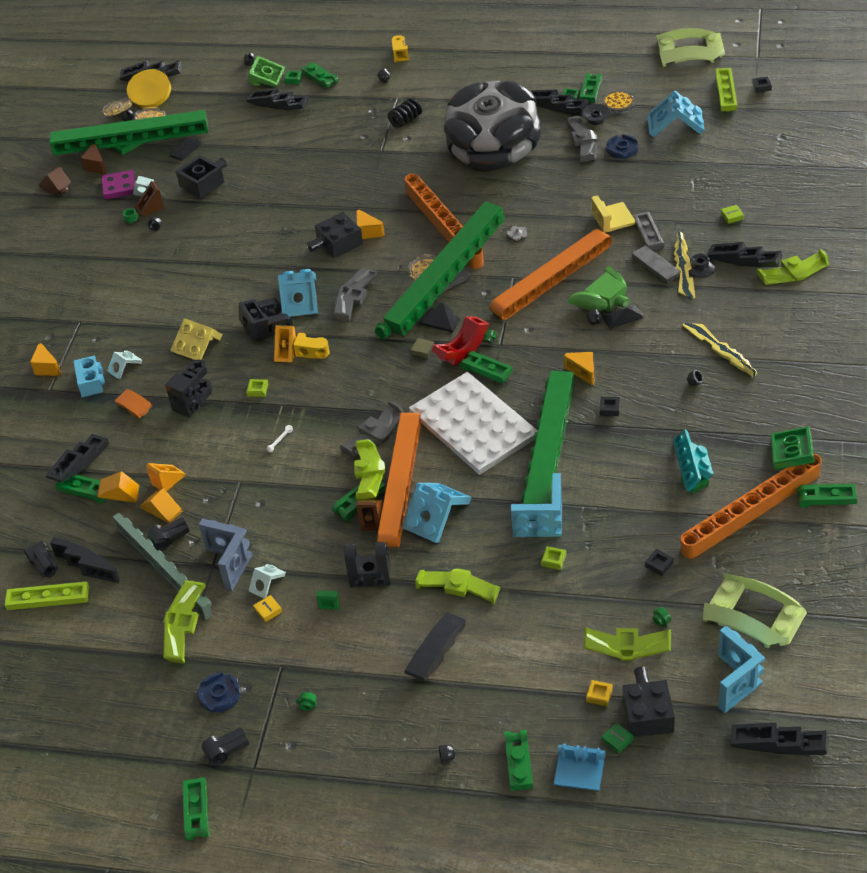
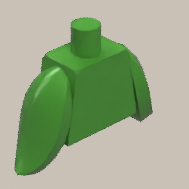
(603, 294)

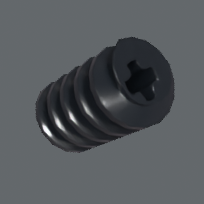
(404, 112)

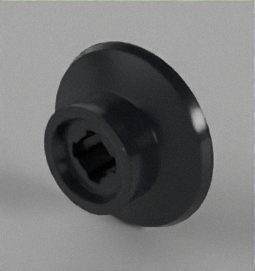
(596, 113)
(701, 266)

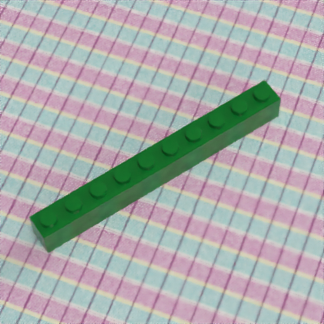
(129, 132)
(444, 268)
(548, 438)

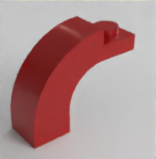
(467, 340)

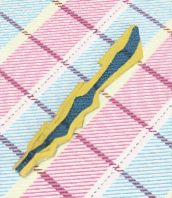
(686, 284)
(722, 349)

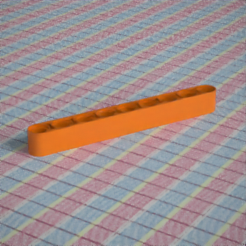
(437, 213)
(550, 274)
(399, 479)
(747, 508)

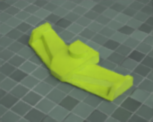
(794, 269)
(368, 469)
(458, 583)
(181, 620)
(627, 643)

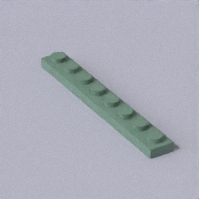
(158, 561)

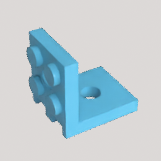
(671, 108)
(293, 283)
(437, 501)
(547, 516)
(746, 663)

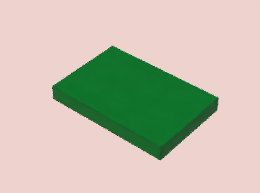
(792, 448)

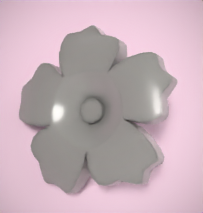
(517, 233)

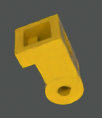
(400, 51)
(311, 347)

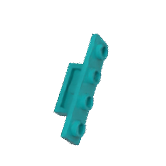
(692, 460)

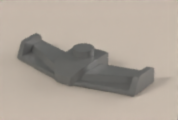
(583, 137)
(352, 294)
(375, 430)

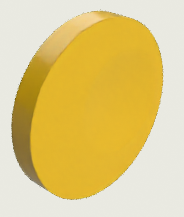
(148, 88)

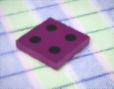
(118, 184)

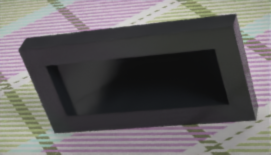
(185, 148)
(622, 316)
(441, 318)

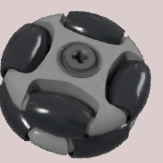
(492, 124)

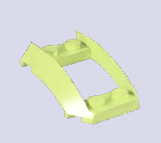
(669, 53)
(722, 604)

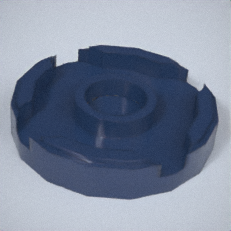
(622, 147)
(219, 692)

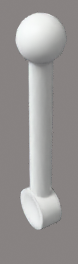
(288, 429)

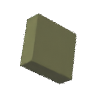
(422, 348)

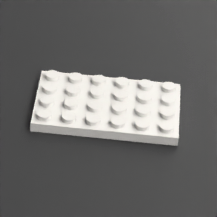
(474, 423)

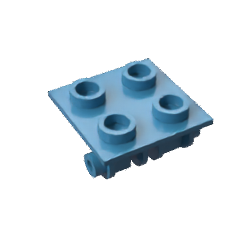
(579, 767)

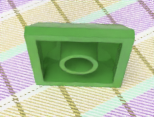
(265, 72)

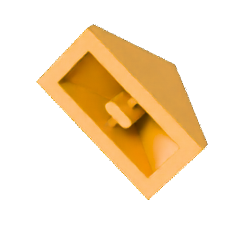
(369, 225)
(284, 343)
(44, 363)
(581, 365)
(164, 475)
(119, 488)
(162, 506)

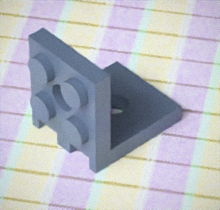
(230, 542)

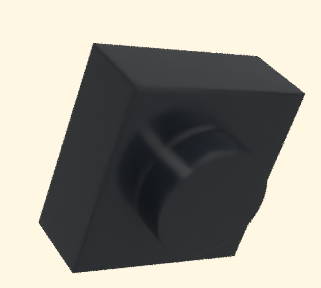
(762, 84)
(609, 406)
(659, 562)

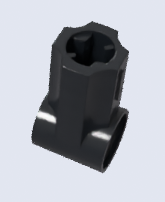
(163, 535)
(40, 557)
(218, 749)

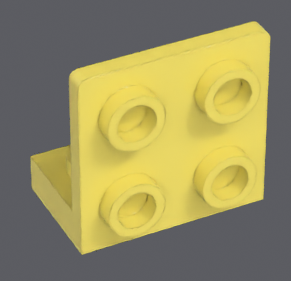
(611, 216)
(193, 339)

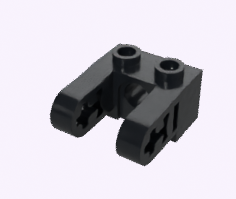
(262, 317)
(188, 389)
(368, 569)

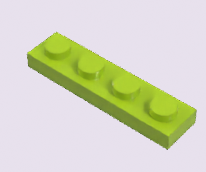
(726, 89)
(47, 595)

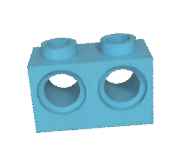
(89, 376)

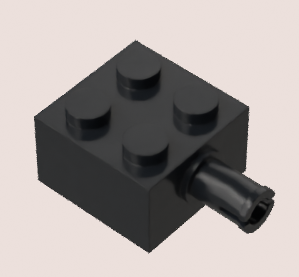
(201, 176)
(336, 235)
(647, 705)

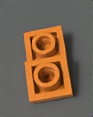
(133, 403)

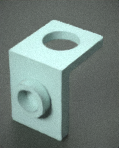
(141, 185)
(122, 358)
(265, 574)

